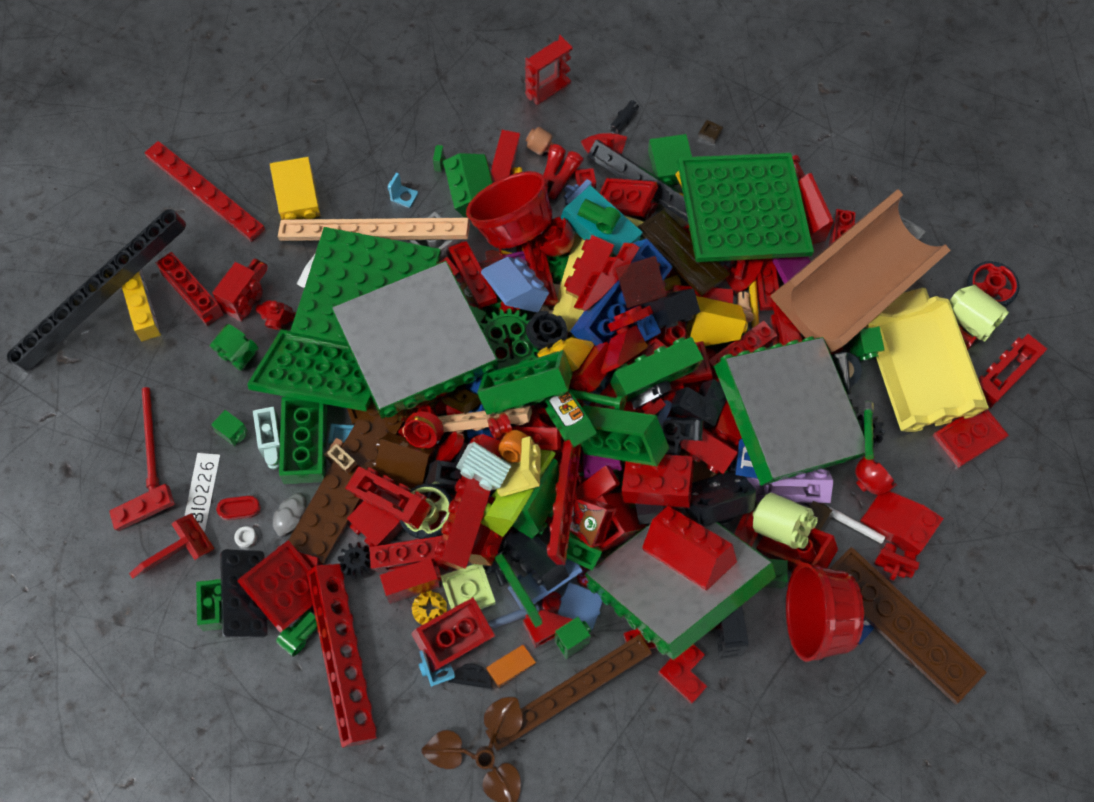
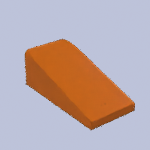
(510, 666)

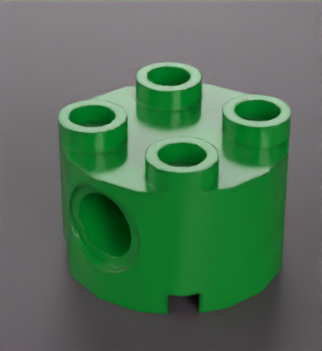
(234, 346)

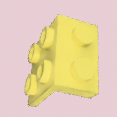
(525, 473)

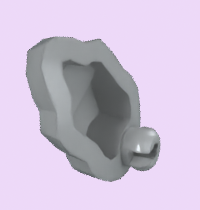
(289, 514)

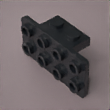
(239, 612)

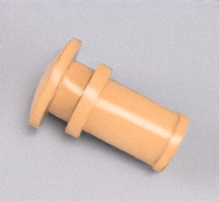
(745, 304)

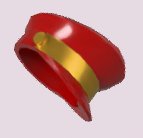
(423, 429)

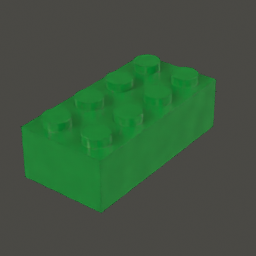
(662, 366)
(525, 383)
(625, 436)
(302, 441)

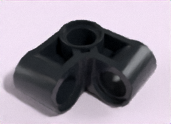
(688, 429)

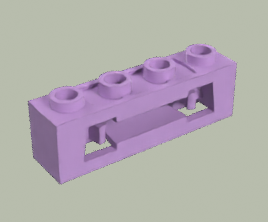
(817, 483)

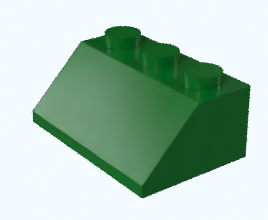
(466, 177)
(540, 503)

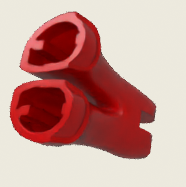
(555, 157)

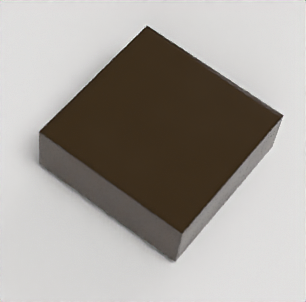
(710, 131)

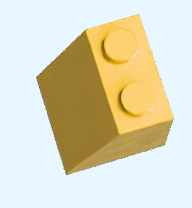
(295, 189)
(717, 322)

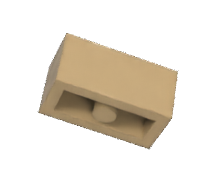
(342, 458)

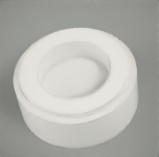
(245, 537)

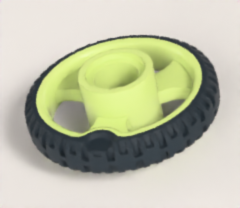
(442, 505)

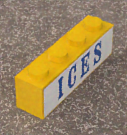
(140, 307)

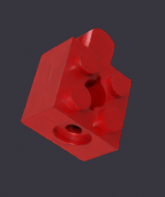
(240, 289)

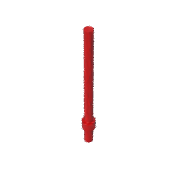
(152, 481)

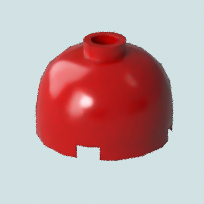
(556, 238)
(873, 477)

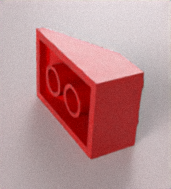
(902, 521)
(819, 550)
(452, 634)

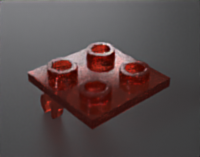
(641, 281)

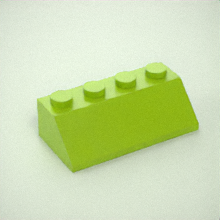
(506, 509)

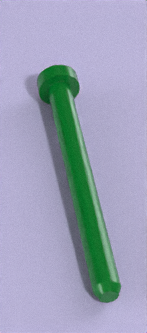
(618, 403)

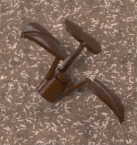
(503, 782)

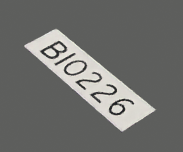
(202, 487)

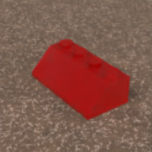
(689, 548)

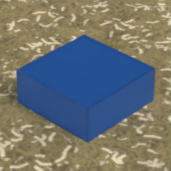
(648, 327)

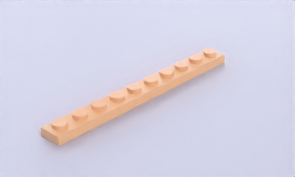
(385, 228)

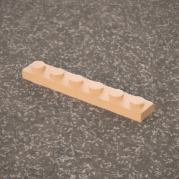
(478, 420)

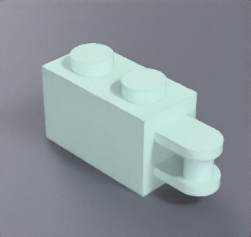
(268, 435)

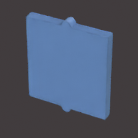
(580, 603)

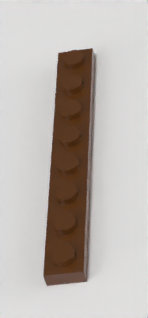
(576, 688)

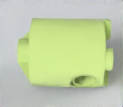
(977, 311)
(783, 520)

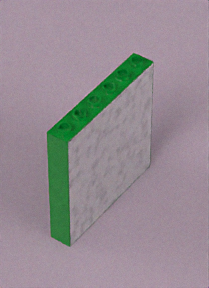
(414, 339)
(791, 409)
(668, 605)

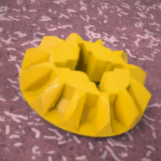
(422, 600)

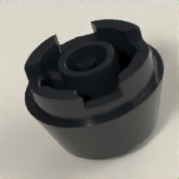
(546, 330)

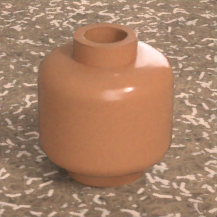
(539, 140)

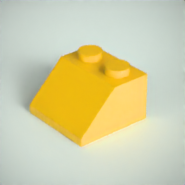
(575, 350)

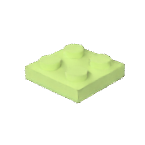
(468, 583)

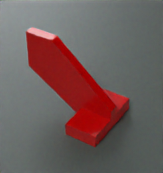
(190, 536)

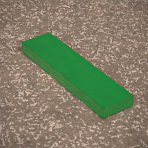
(519, 591)

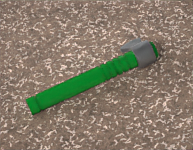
(867, 409)

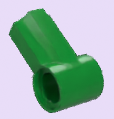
(604, 218)
(294, 638)

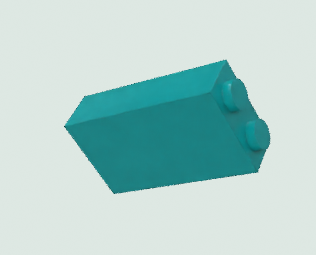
(623, 232)

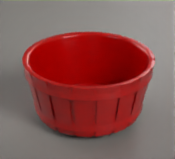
(512, 209)
(823, 612)

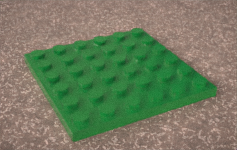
(744, 207)
(348, 267)

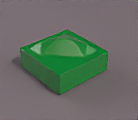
(438, 158)

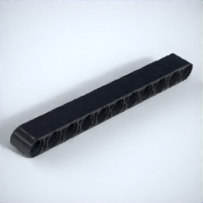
(96, 290)

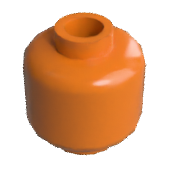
(511, 446)

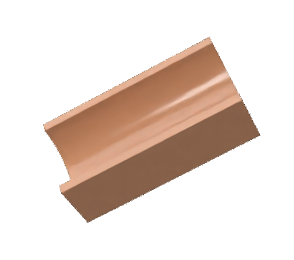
(856, 276)

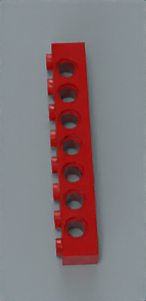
(336, 664)

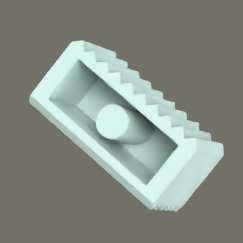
(483, 466)

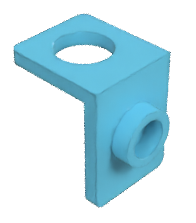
(396, 190)
(433, 679)

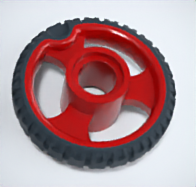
(996, 277)

